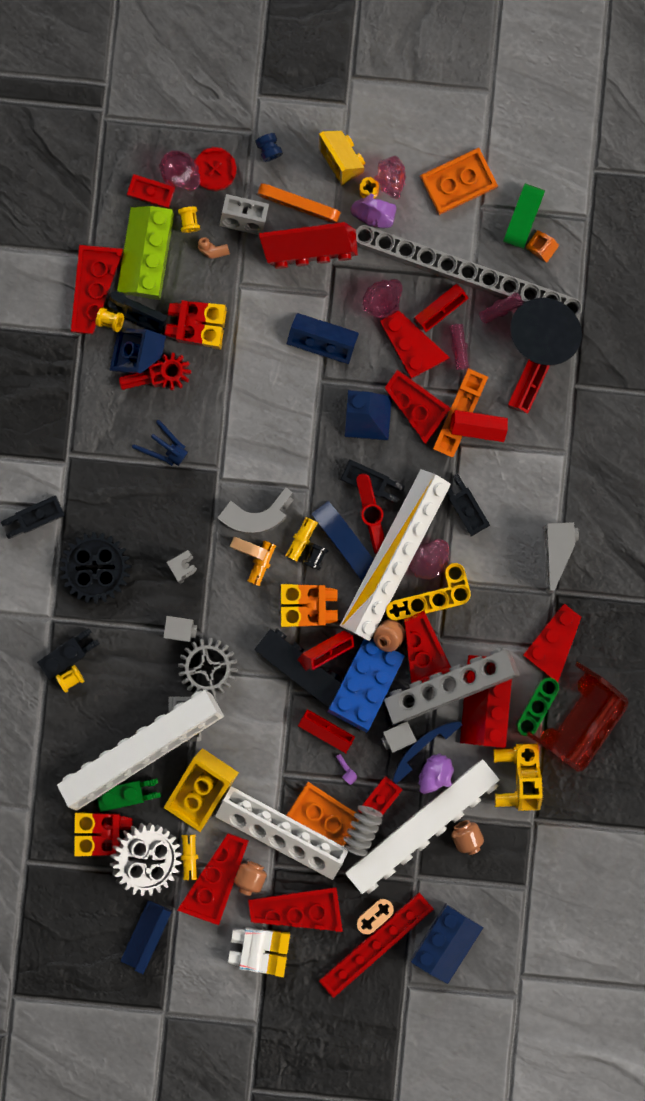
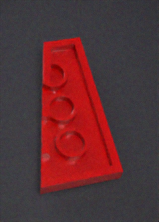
(93, 281)
(213, 887)
(304, 909)

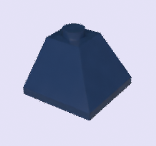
(136, 350)
(368, 415)

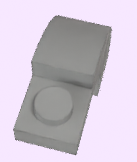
(256, 523)

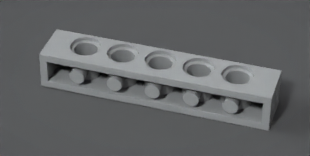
(505, 670)

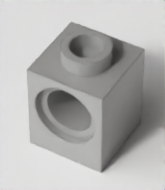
(180, 629)
(398, 737)

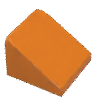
(542, 246)

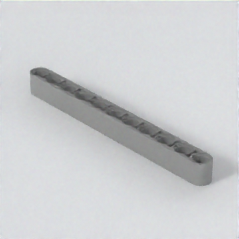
(458, 265)

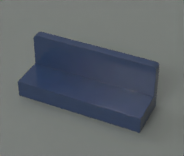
(322, 338)
(146, 936)

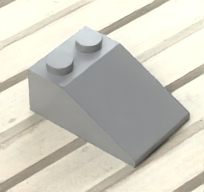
(558, 546)

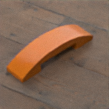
(465, 401)

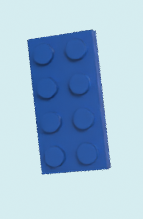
(365, 685)

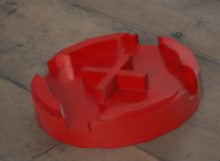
(216, 169)

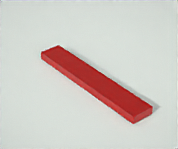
(376, 944)

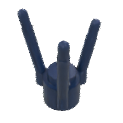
(175, 453)

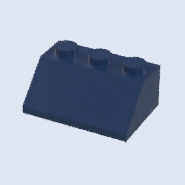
(446, 944)

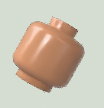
(389, 635)
(467, 837)
(250, 878)

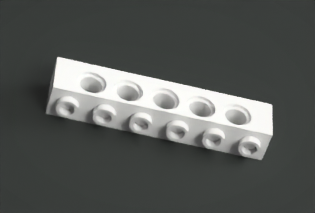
(281, 833)

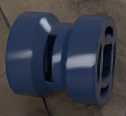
(270, 150)

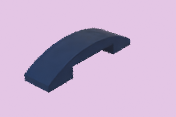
(344, 539)
(445, 730)

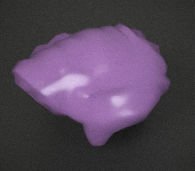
(374, 212)
(435, 774)

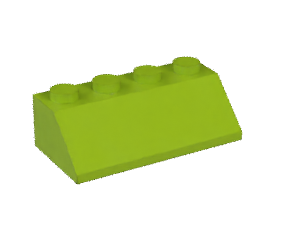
(145, 252)

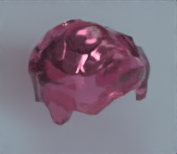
(180, 170)
(391, 176)
(383, 298)
(430, 559)

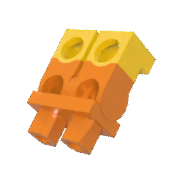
(313, 603)

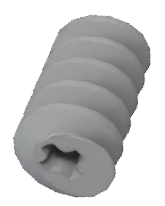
(364, 830)

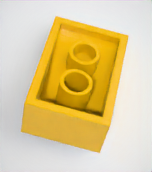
(340, 155)
(201, 789)

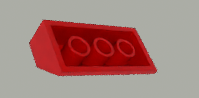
(309, 244)
(486, 713)

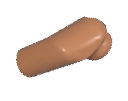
(211, 250)

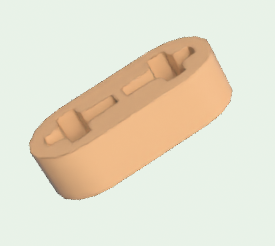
(248, 548)
(378, 921)

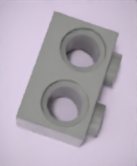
(244, 214)

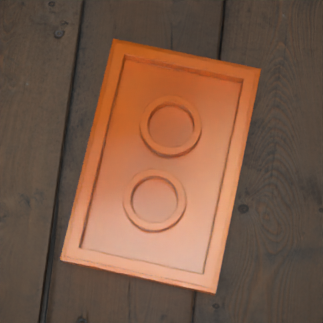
(458, 181)
(322, 814)

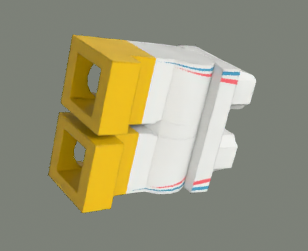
(253, 952)

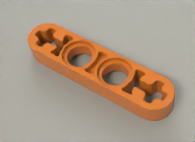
(298, 203)

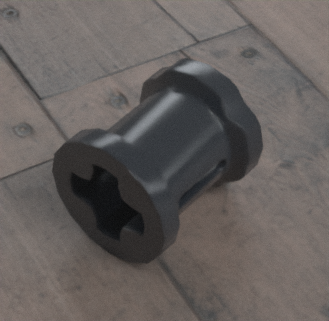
(315, 556)

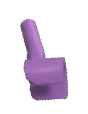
(350, 776)

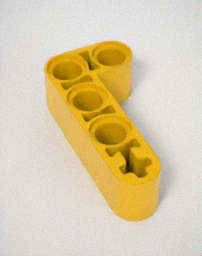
(426, 598)

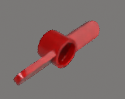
(368, 500)

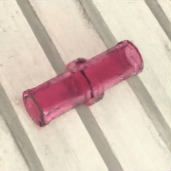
(500, 308)
(459, 346)

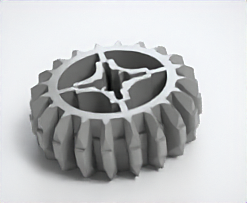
(191, 671)

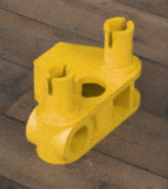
(525, 772)

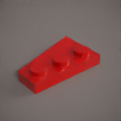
(412, 345)
(418, 405)
(554, 642)
(424, 649)

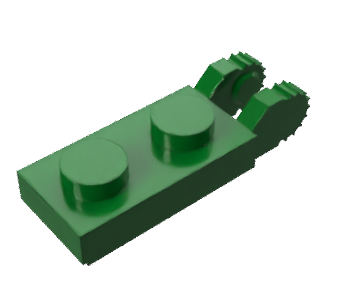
(126, 795)

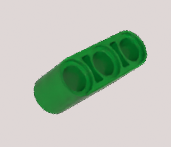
(524, 216)
(545, 699)

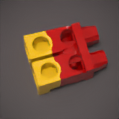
(191, 320)
(107, 829)

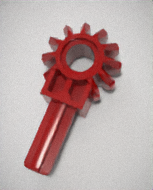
(158, 374)

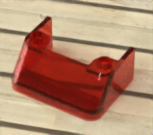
(587, 723)

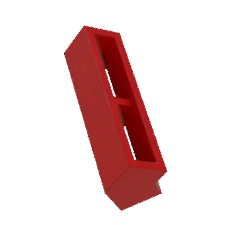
(441, 308)
(528, 386)
(478, 426)
(306, 658)
(326, 731)

